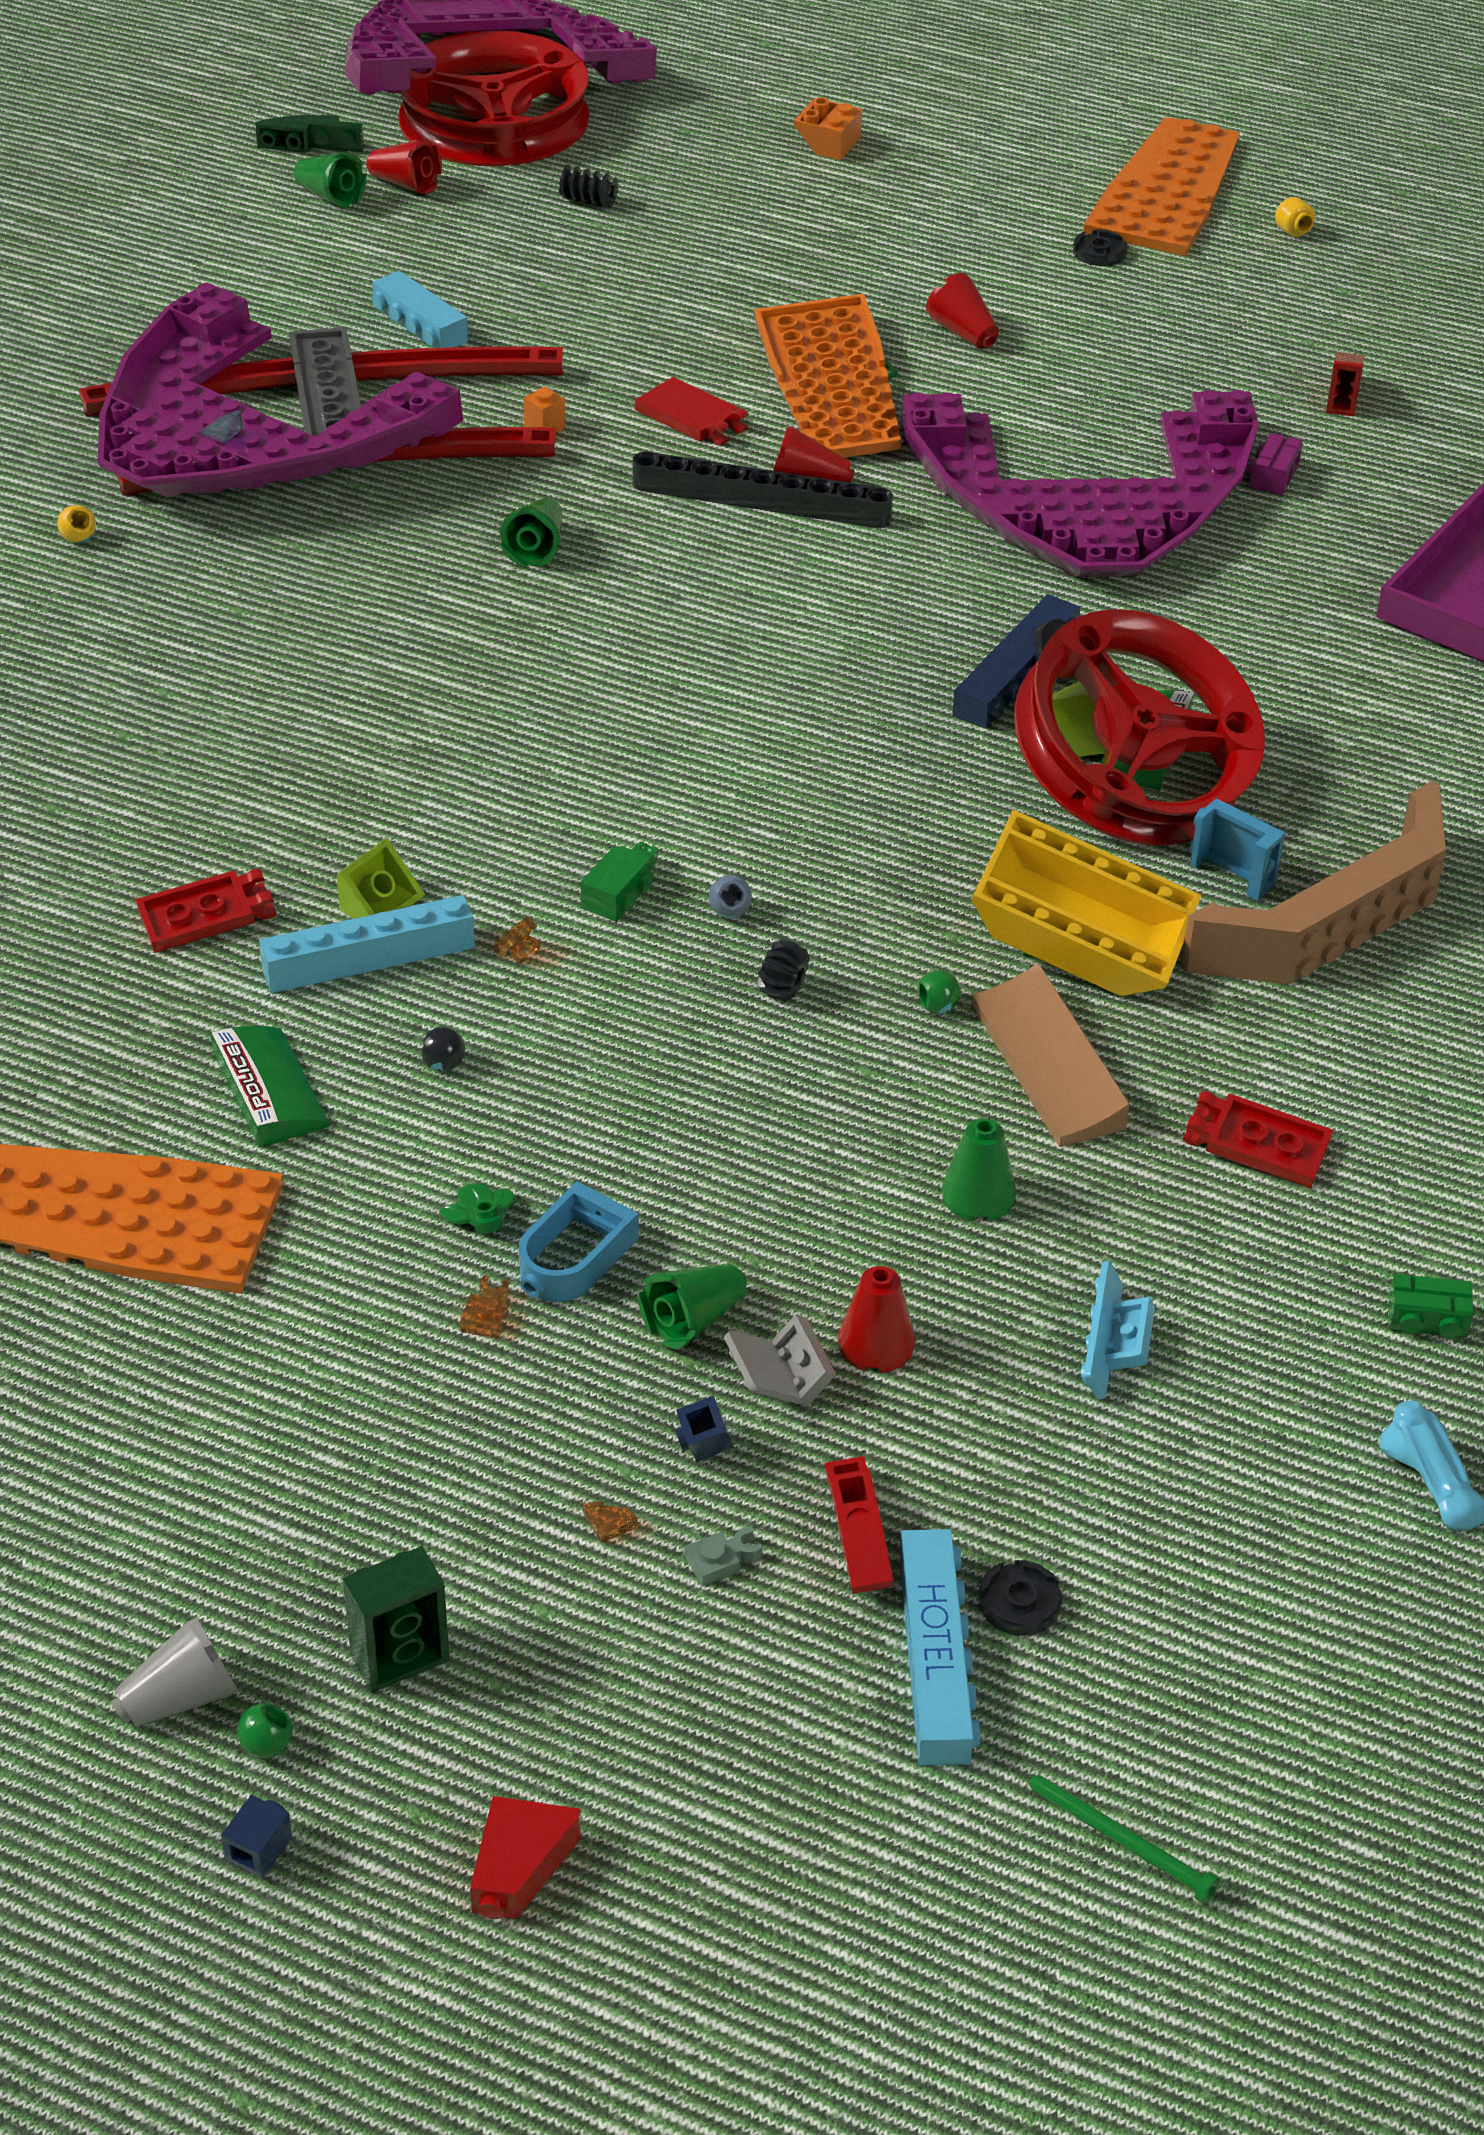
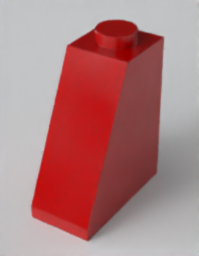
(1345, 384)
(520, 1853)

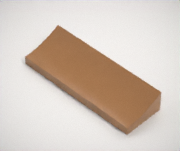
(1052, 1058)

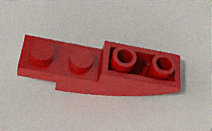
(859, 1524)

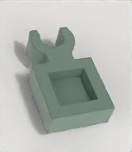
(719, 1558)

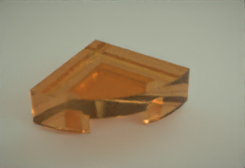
(609, 1520)

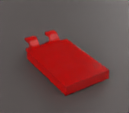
(691, 411)
(204, 908)
(1259, 1137)

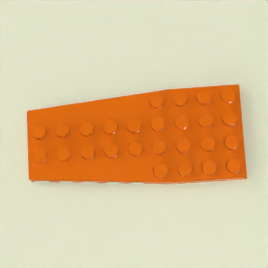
(1167, 186)
(832, 372)
(137, 1213)

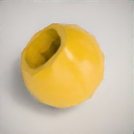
(76, 524)

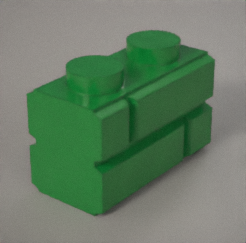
(1430, 1305)

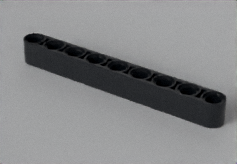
(762, 489)

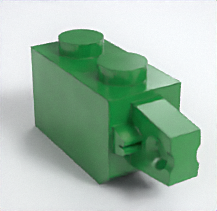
(618, 880)

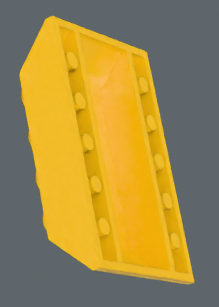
(1083, 908)

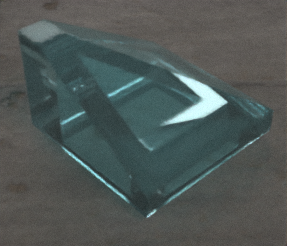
(224, 426)

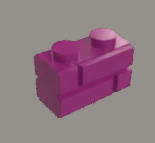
(1275, 464)

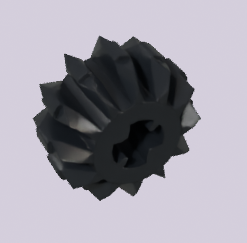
(783, 970)

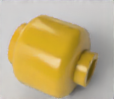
(1295, 216)

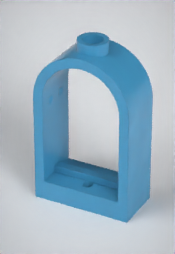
(593, 1210)

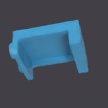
(1238, 845)

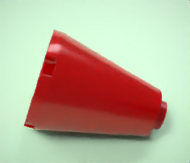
(407, 165)
(963, 311)
(808, 457)
(877, 1323)

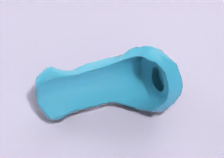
(1424, 1444)

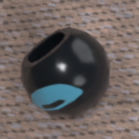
(443, 1049)

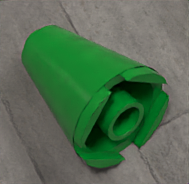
(333, 177)
(532, 533)
(980, 1174)
(689, 1301)

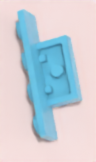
(1118, 1332)

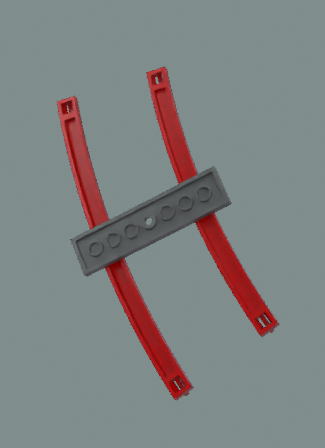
(328, 390)

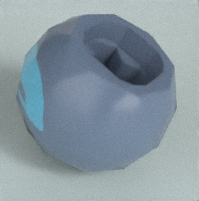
(730, 896)

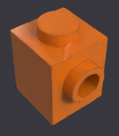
(544, 409)

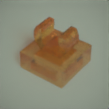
(517, 938)

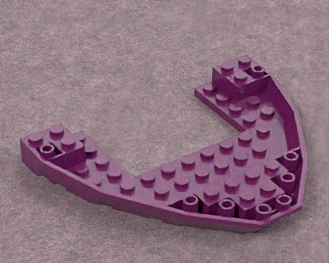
(387, 44)
(159, 409)
(1089, 523)

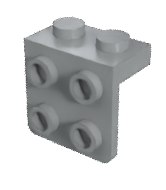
(787, 1367)

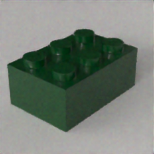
(396, 1618)

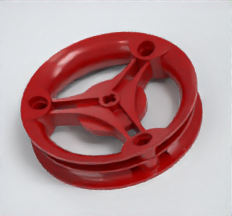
(500, 137)
(1137, 724)

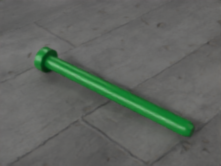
(1203, 1885)

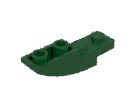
(309, 131)

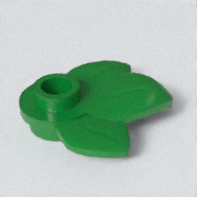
(479, 1207)

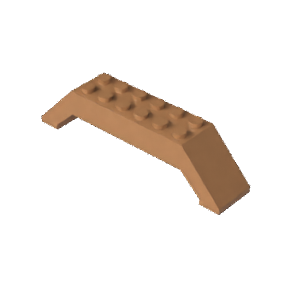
(1329, 915)

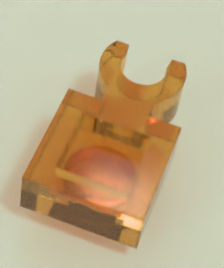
(486, 1312)

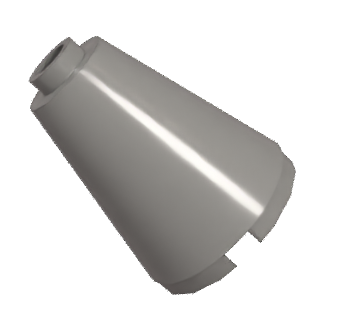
(174, 1679)

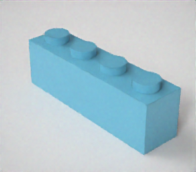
(420, 311)

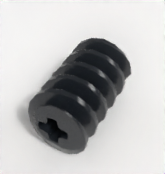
(588, 188)

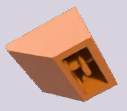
(830, 127)

